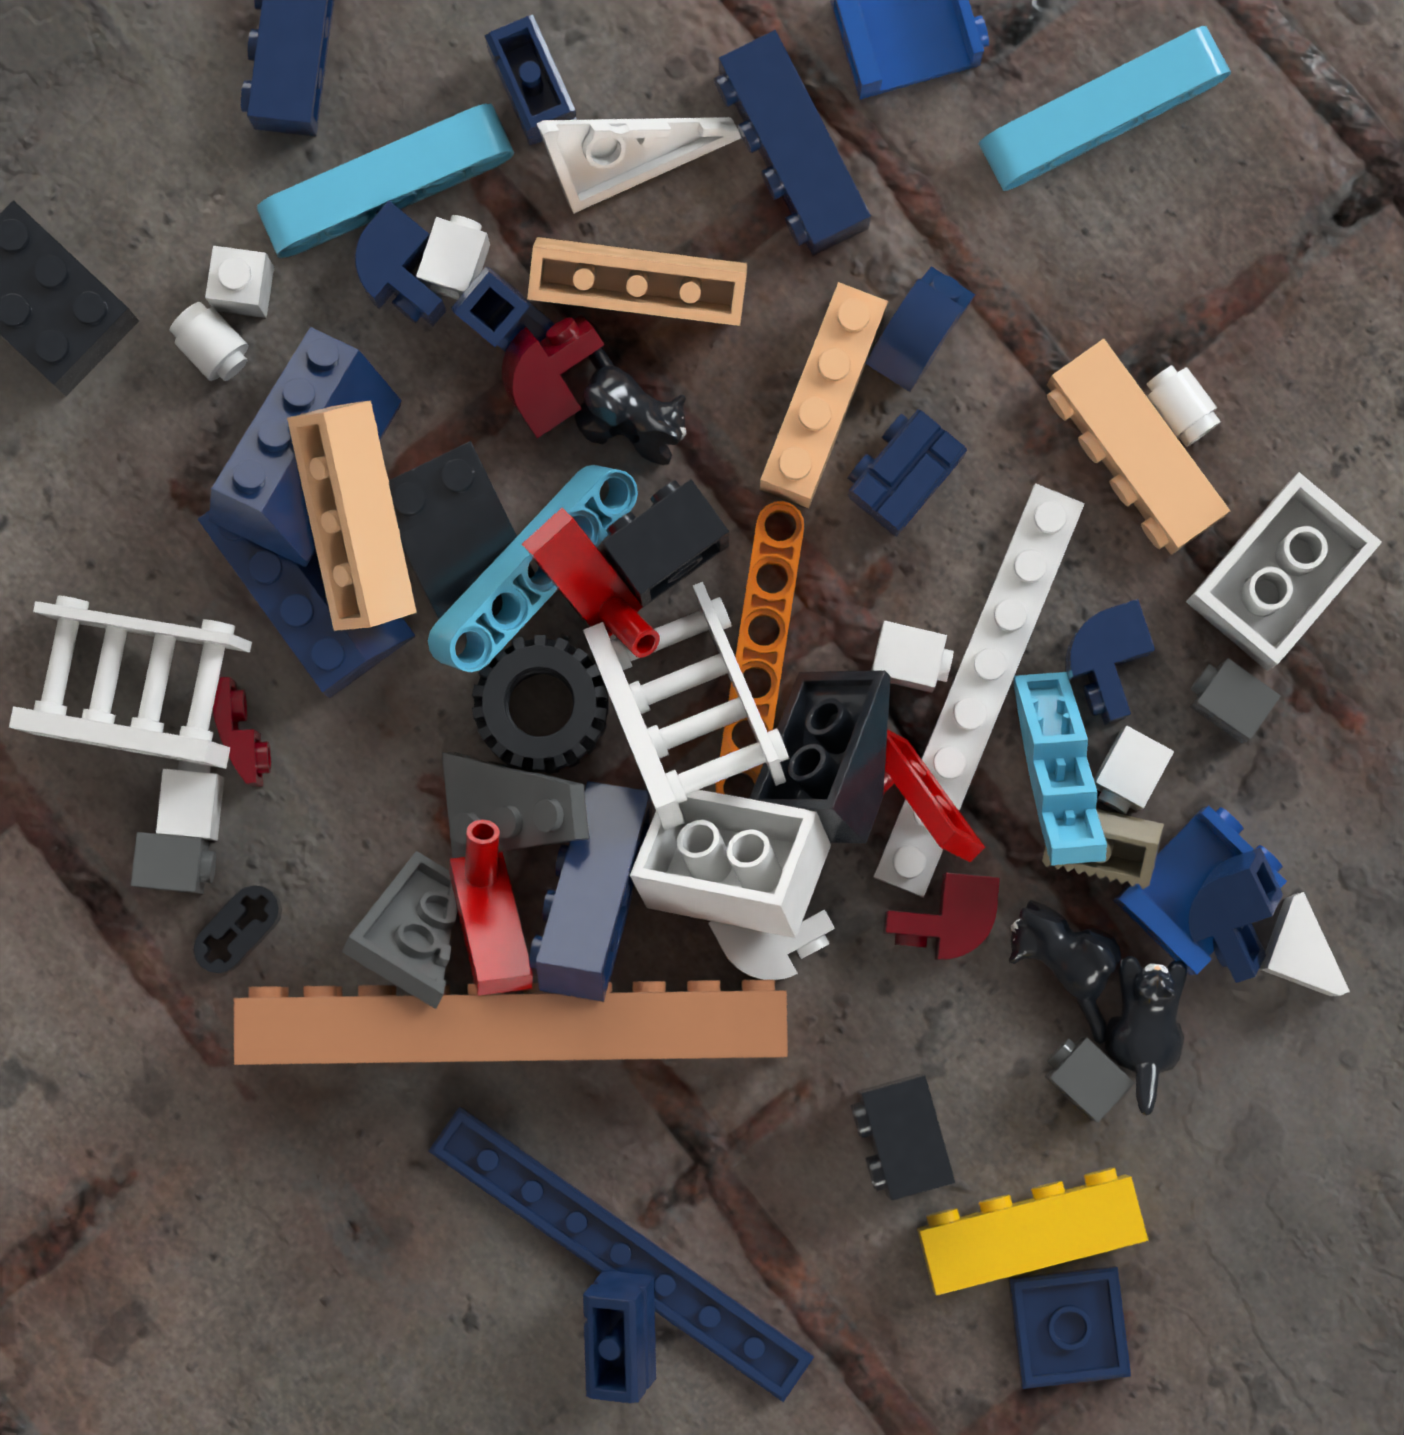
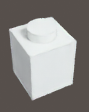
(453, 256)
(239, 281)
(912, 656)
(1131, 770)
(190, 802)

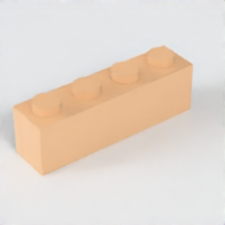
(637, 281)
(823, 395)
(1136, 448)
(352, 515)

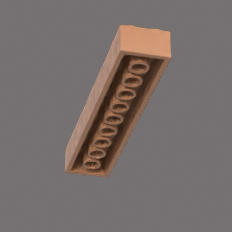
(509, 1027)

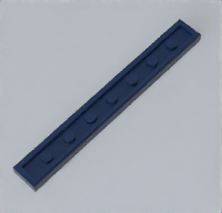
(613, 1245)

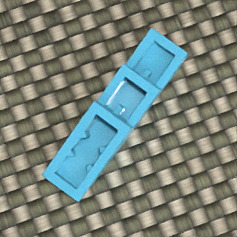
(1059, 768)

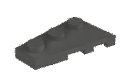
(524, 805)
(410, 930)

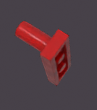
(590, 582)
(928, 799)
(489, 914)

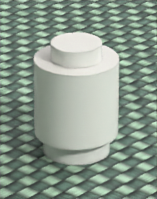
(209, 342)
(1183, 404)

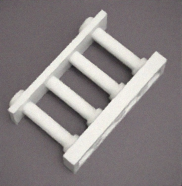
(146, 732)
(652, 743)

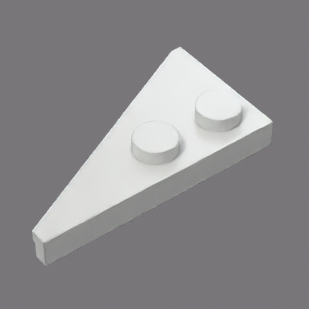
(616, 154)

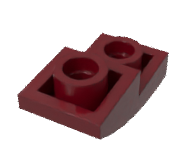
(247, 751)

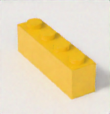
(1031, 1233)

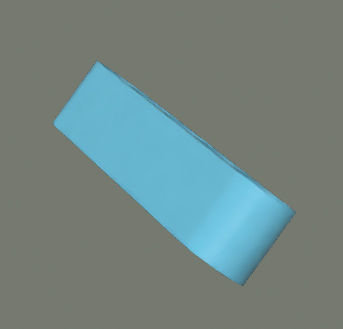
(1104, 108)
(394, 173)
(510, 576)

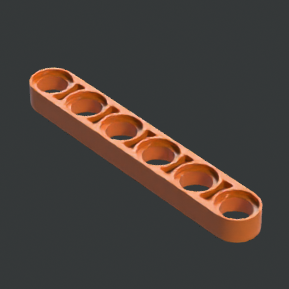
(773, 605)

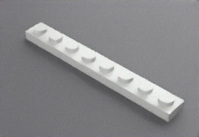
(984, 678)

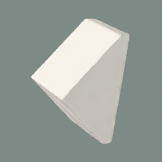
(1300, 950)

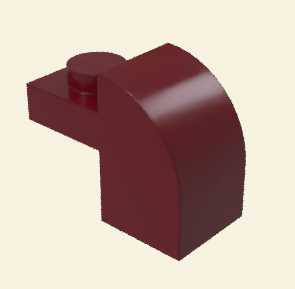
(534, 369)
(963, 920)

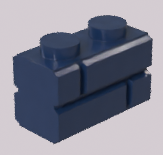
(529, 75)
(905, 471)
(619, 1336)

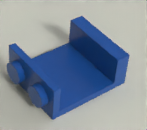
(908, 41)
(1177, 877)

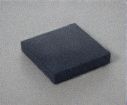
(1069, 1327)

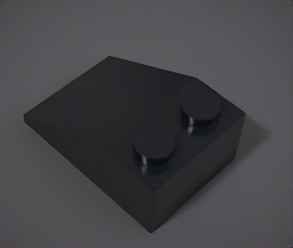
(451, 524)
(835, 751)

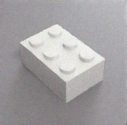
(1283, 572)
(734, 862)

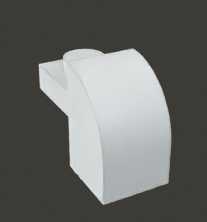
(765, 953)

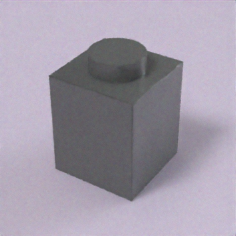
(1233, 699)
(172, 863)
(1087, 1077)

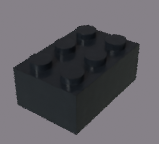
(54, 304)

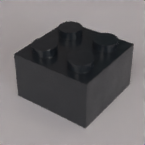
(665, 541)
(904, 1137)

